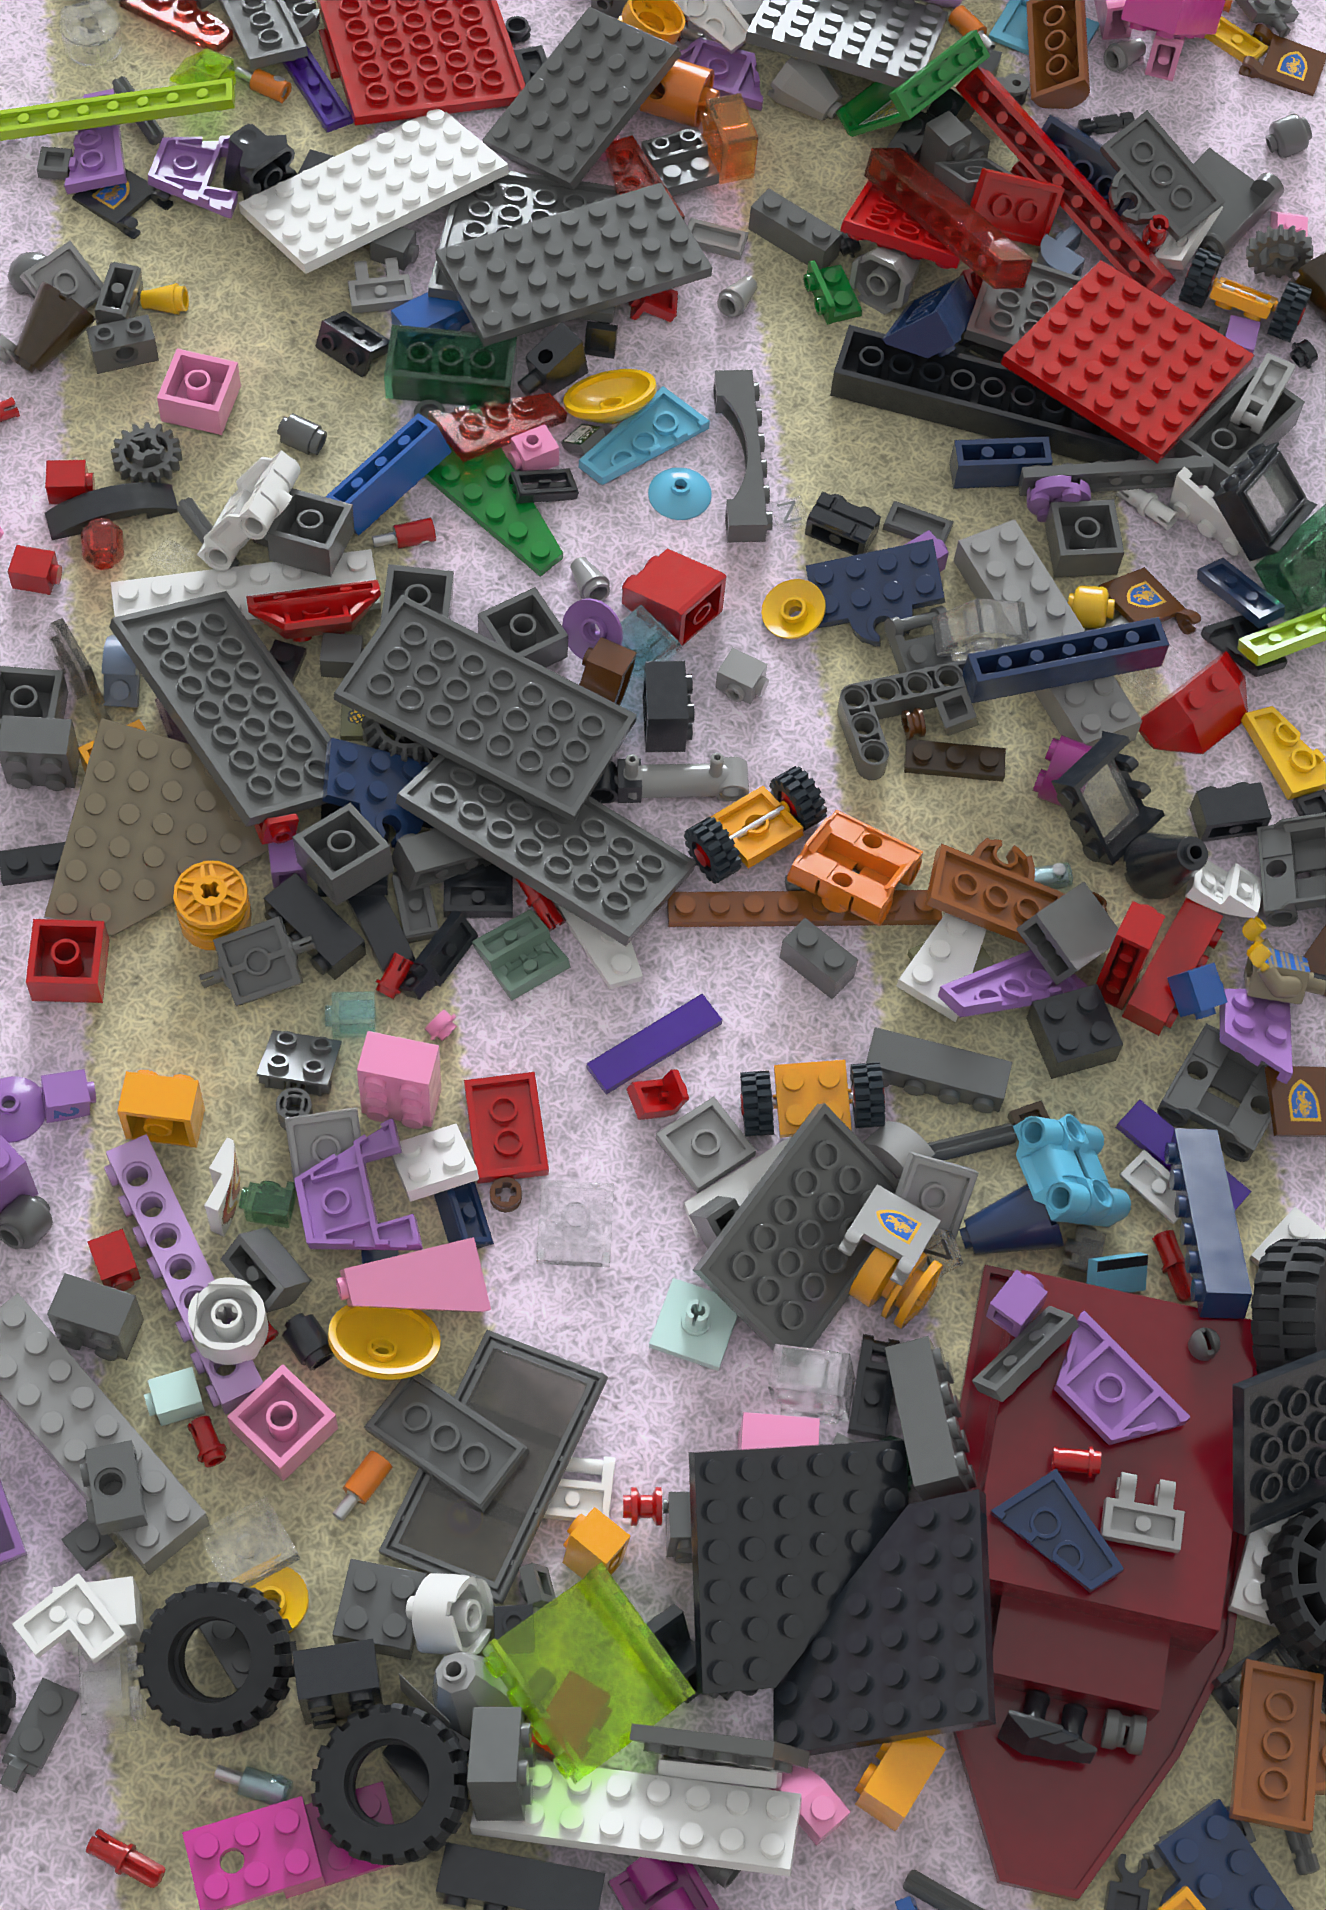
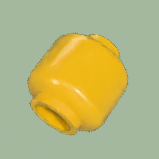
(1092, 606)

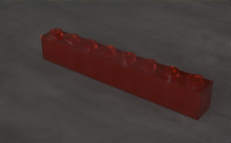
(948, 218)

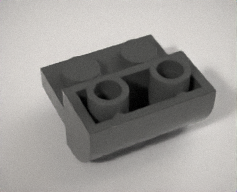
(681, 161)

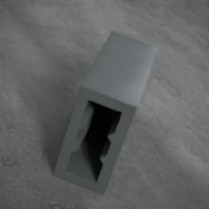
(1069, 933)

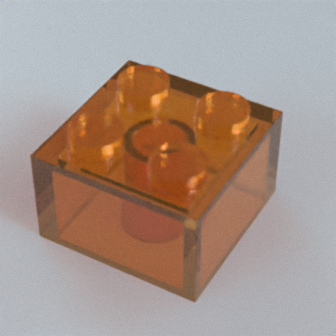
(730, 137)

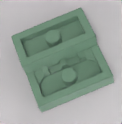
(521, 954)

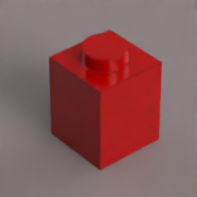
(67, 479)
(34, 570)
(114, 1260)

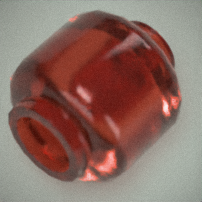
(102, 544)

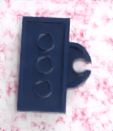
(878, 587)
(371, 784)
(1218, 1864)

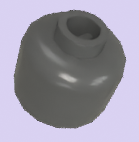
(1289, 135)
(25, 1222)

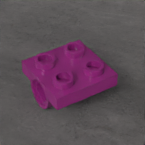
(661, 1886)

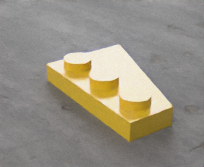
(1290, 760)

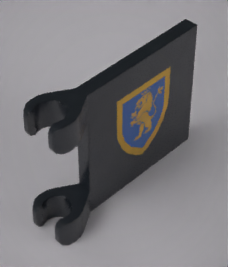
(122, 200)

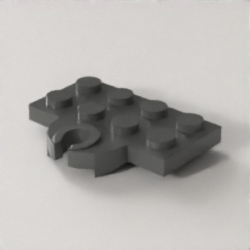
(271, 29)
(1157, 178)
(719, 1748)

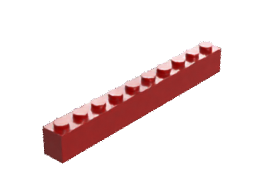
(1050, 165)

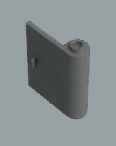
(1244, 200)

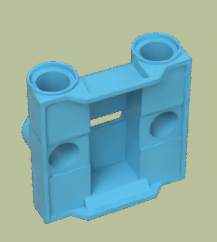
(1066, 1172)

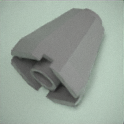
(807, 89)
(885, 274)
(465, 1683)

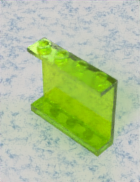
(587, 1673)

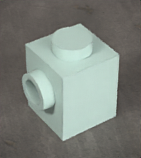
(174, 1397)

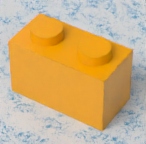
(594, 1541)

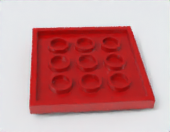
(883, 222)

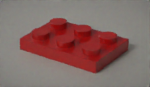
(1017, 205)
(506, 1127)

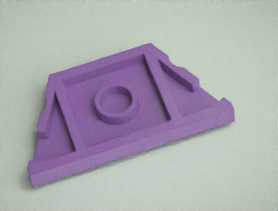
(733, 71)
(1258, 1030)
(1112, 1388)

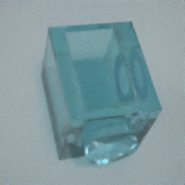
(351, 1014)

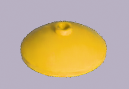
(610, 395)
(384, 1341)

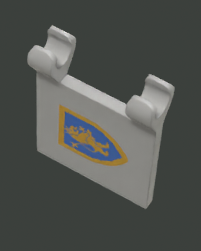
(892, 1227)

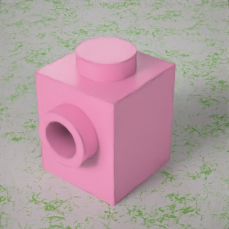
(534, 450)

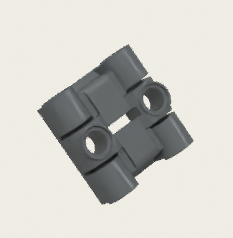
(1290, 849)
(1231, 1075)

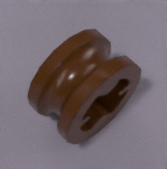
(913, 723)
(497, 1188)

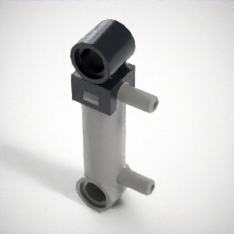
(631, 781)

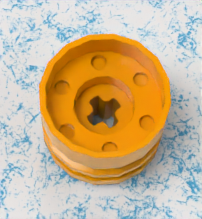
(656, 17)
(211, 902)
(874, 1282)

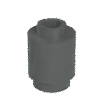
(301, 434)

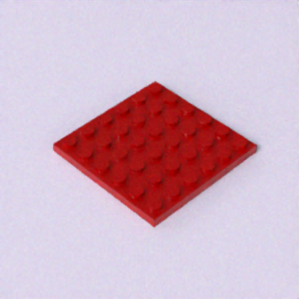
(420, 56)
(1128, 360)

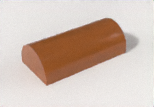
(1058, 53)

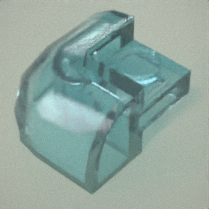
(648, 639)

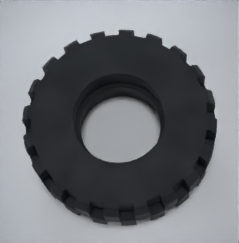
(1289, 1303)
(1297, 1584)

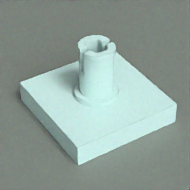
(693, 1325)

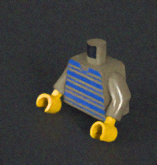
(1277, 973)

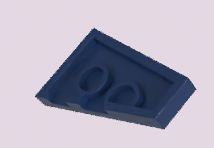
(1060, 1530)

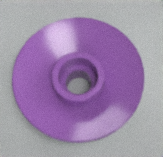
(580, 625)
(26, 1114)

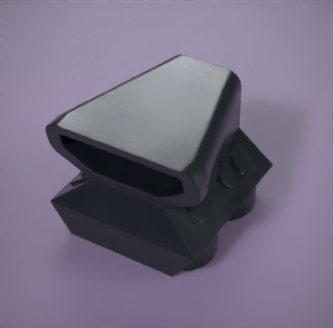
(256, 161)

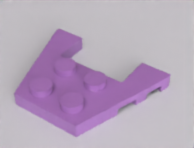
(186, 170)
(339, 1201)

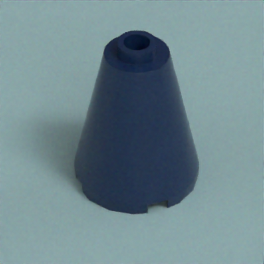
(1011, 1226)

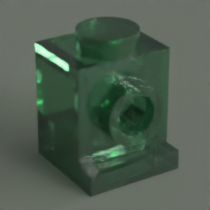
(268, 1203)

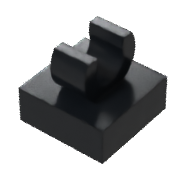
(600, 339)

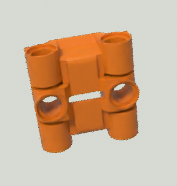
(847, 844)

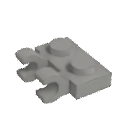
(381, 292)
(1139, 1523)

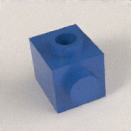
(1198, 991)

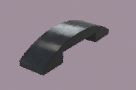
(110, 503)
(380, 928)

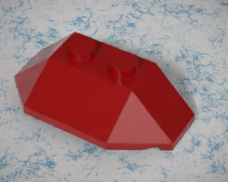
(315, 610)
(1198, 710)

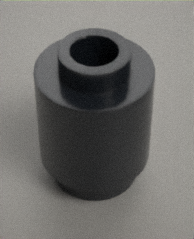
(307, 1340)

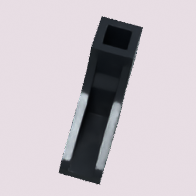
(911, 132)

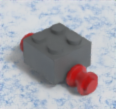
(677, 1518)

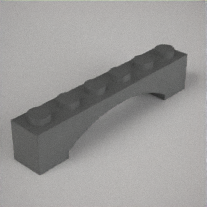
(736, 399)

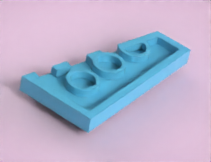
(643, 436)

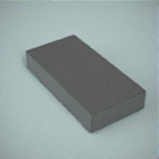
(914, 522)

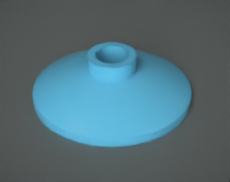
(679, 503)

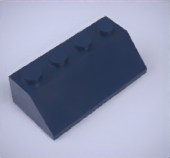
(1086, 157)
(934, 320)

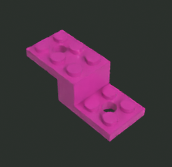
(280, 1850)

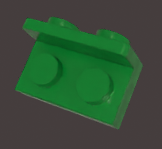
(832, 293)

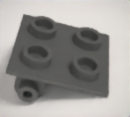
(299, 1060)

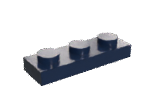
(1241, 592)

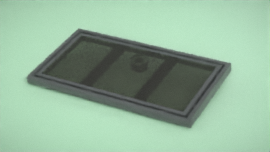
(545, 1408)

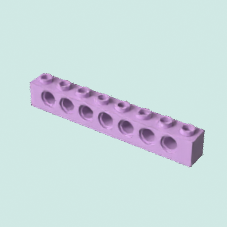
(140, 1160)

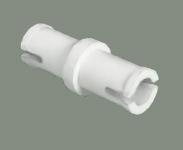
(1150, 505)

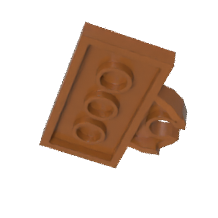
(986, 889)
(1279, 1747)

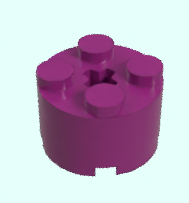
(1063, 755)

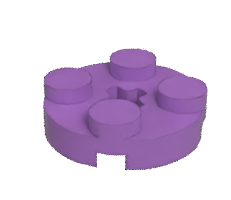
(1055, 489)

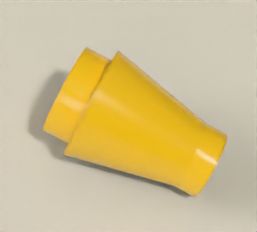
(166, 299)

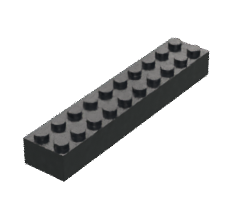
(966, 396)

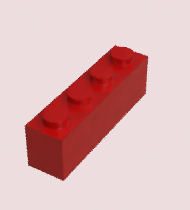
(1180, 950)
(1129, 953)

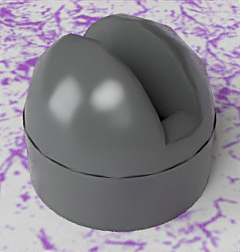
(1198, 1346)

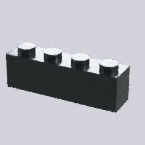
(514, 1882)

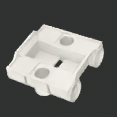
(251, 509)

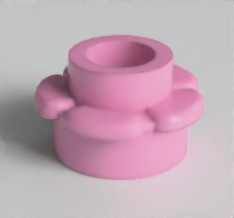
(441, 1025)

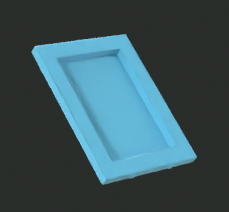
(1012, 27)

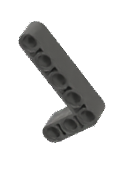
(872, 708)

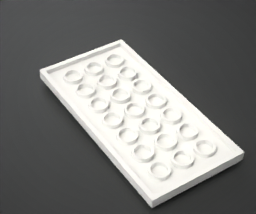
(372, 189)

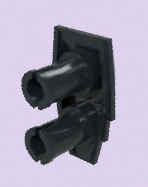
(1037, 1737)

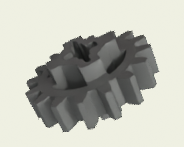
(1279, 251)
(147, 453)

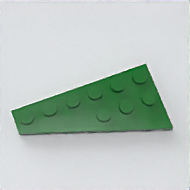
(485, 495)

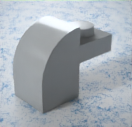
(893, 1143)

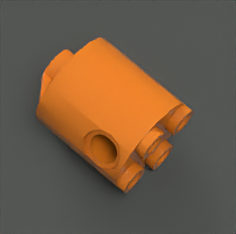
(683, 94)

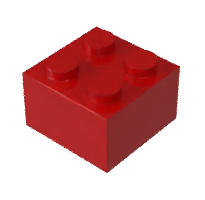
(67, 960)

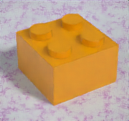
(162, 1108)
(896, 1782)

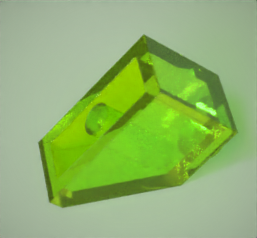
(203, 67)

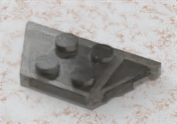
(74, 663)

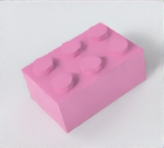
(399, 1080)

